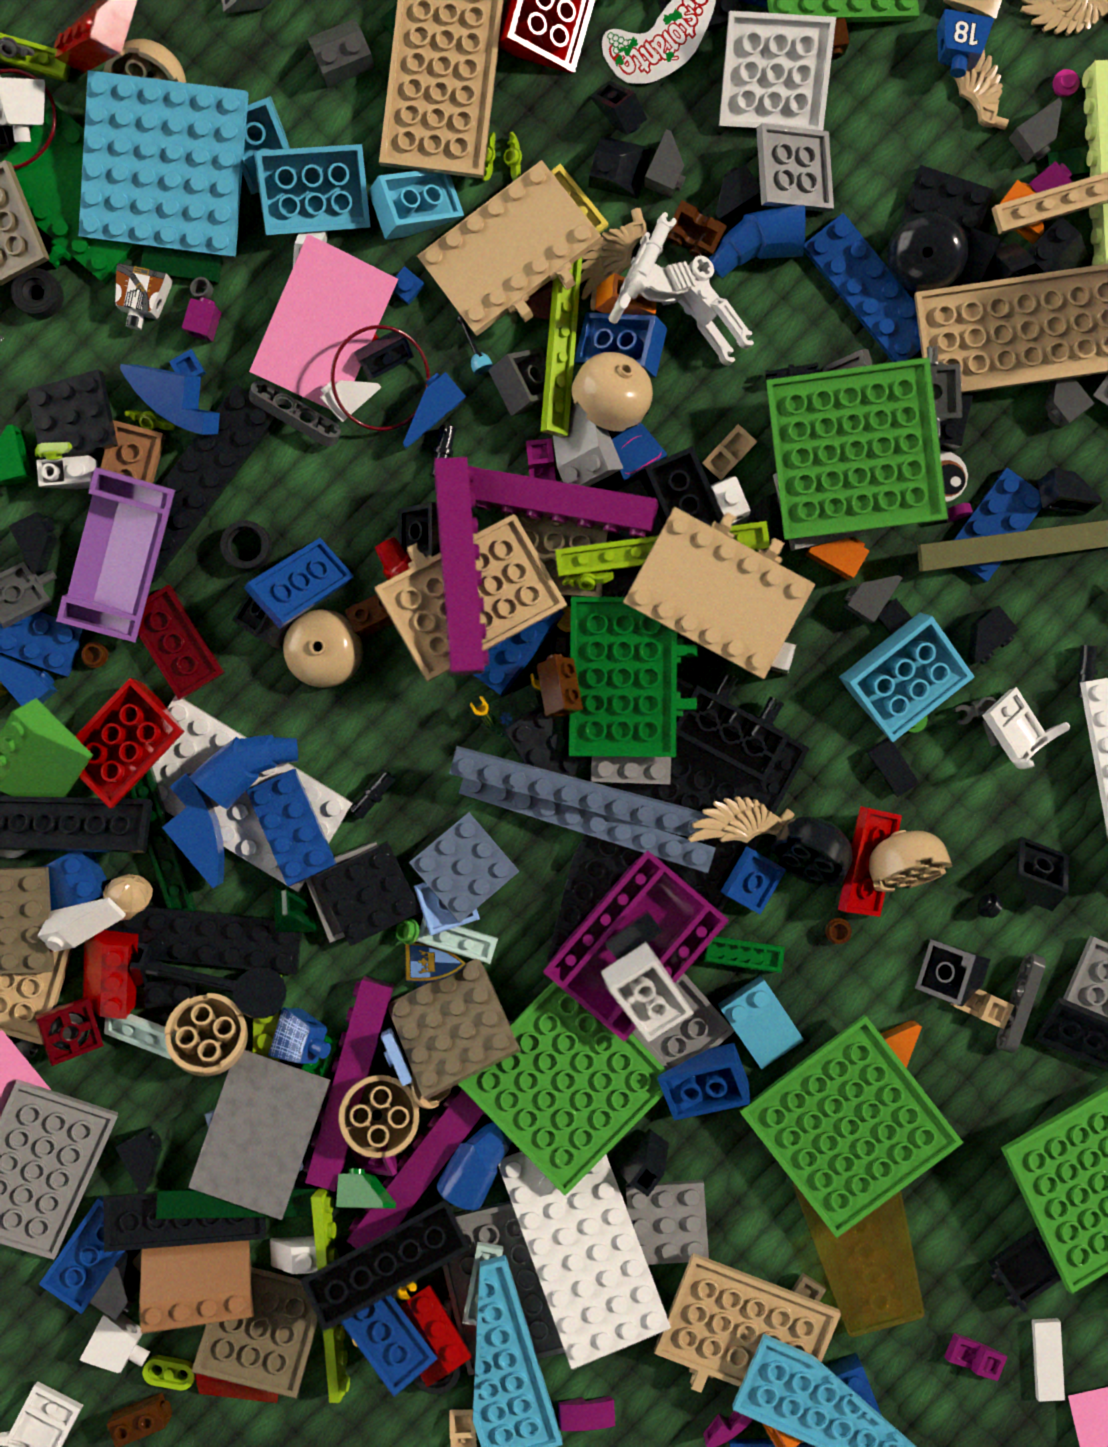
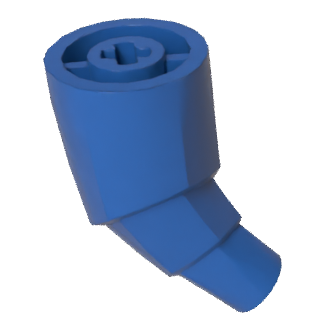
(761, 235)
(238, 766)
(474, 1167)

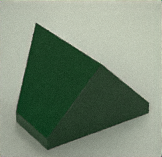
(293, 913)

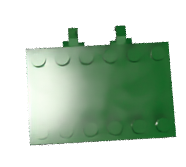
(54, 195)
(624, 681)

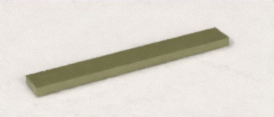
(1012, 545)

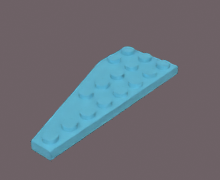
(509, 1386)
(809, 1401)

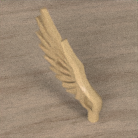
(1065, 14)
(983, 91)
(611, 255)
(739, 821)

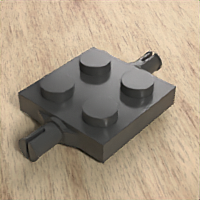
(946, 388)
(22, 593)

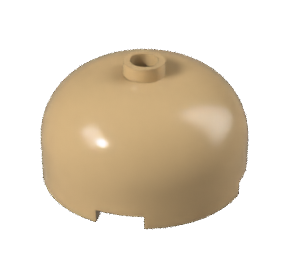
(146, 60)
(613, 391)
(340, 652)
(908, 860)
(201, 1020)
(397, 1120)

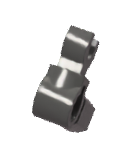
(977, 709)

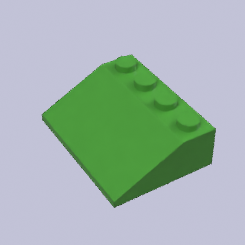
(39, 754)

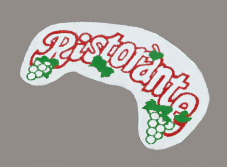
(663, 48)

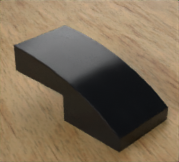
(892, 766)

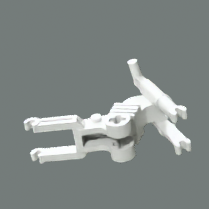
(684, 285)

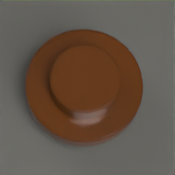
(94, 654)
(838, 931)

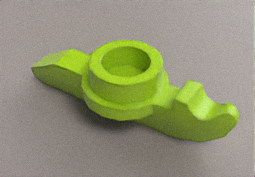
(490, 156)
(513, 156)
(149, 420)
(52, 450)
(588, 580)

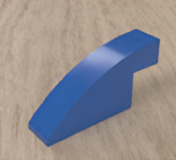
(172, 397)
(198, 831)

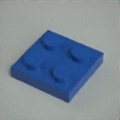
(753, 880)

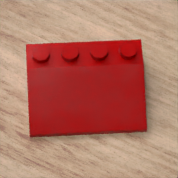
(545, 31)
(95, 35)
(126, 740)

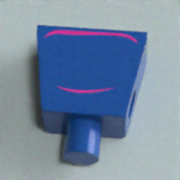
(636, 450)

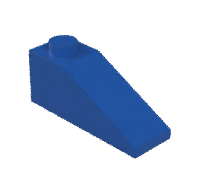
(437, 401)
(25, 681)

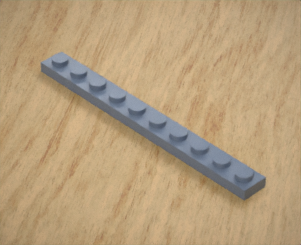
(575, 792)
(615, 830)

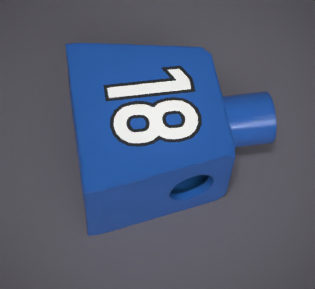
(962, 40)

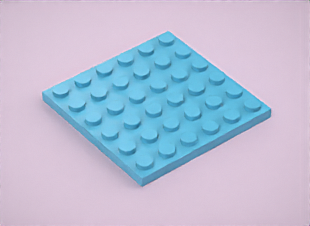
(162, 163)

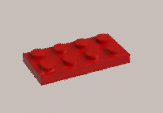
(858, 889)

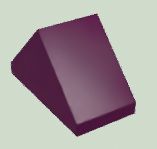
(380, 1166)

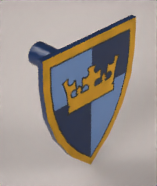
(430, 963)

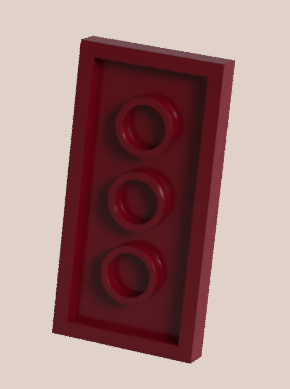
(177, 644)

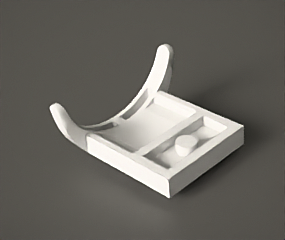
(1019, 728)
(43, 1419)

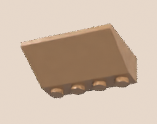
(195, 1285)

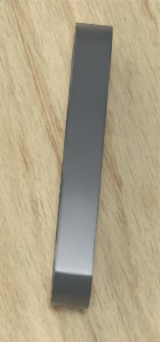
(263, 393)
(1023, 999)

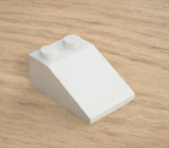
(646, 992)

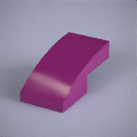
(541, 459)
(975, 1356)
(586, 1415)
(724, 1429)

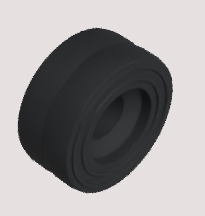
(48, 304)

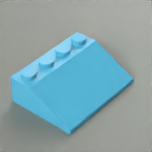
(312, 189)
(907, 676)

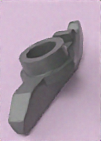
(10, 48)

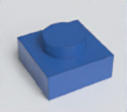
(408, 285)
(188, 364)

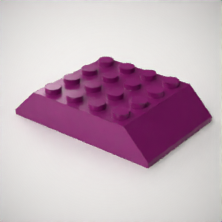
(679, 910)

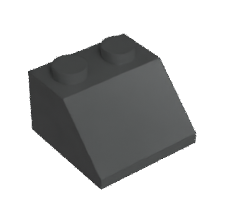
(341, 52)
(521, 380)

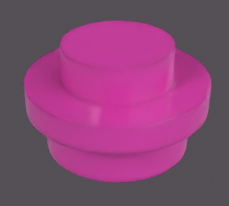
(1066, 83)

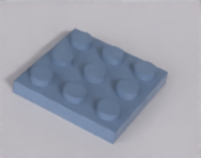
(464, 867)

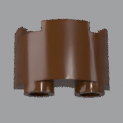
(695, 231)

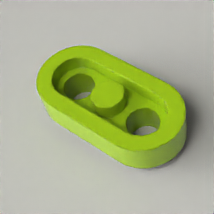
(170, 1375)

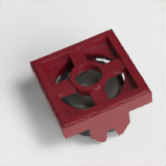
(67, 1028)

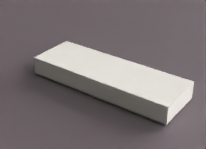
(1048, 1359)

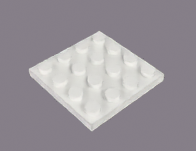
(776, 70)

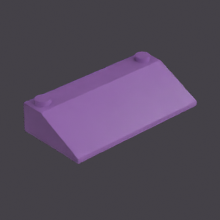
(116, 555)

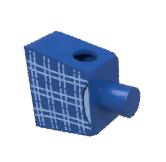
(299, 1037)

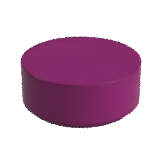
(959, 512)

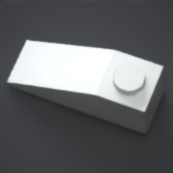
(78, 923)

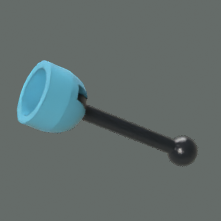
(480, 361)

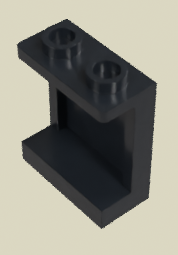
(1024, 1269)

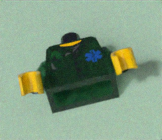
(509, 707)

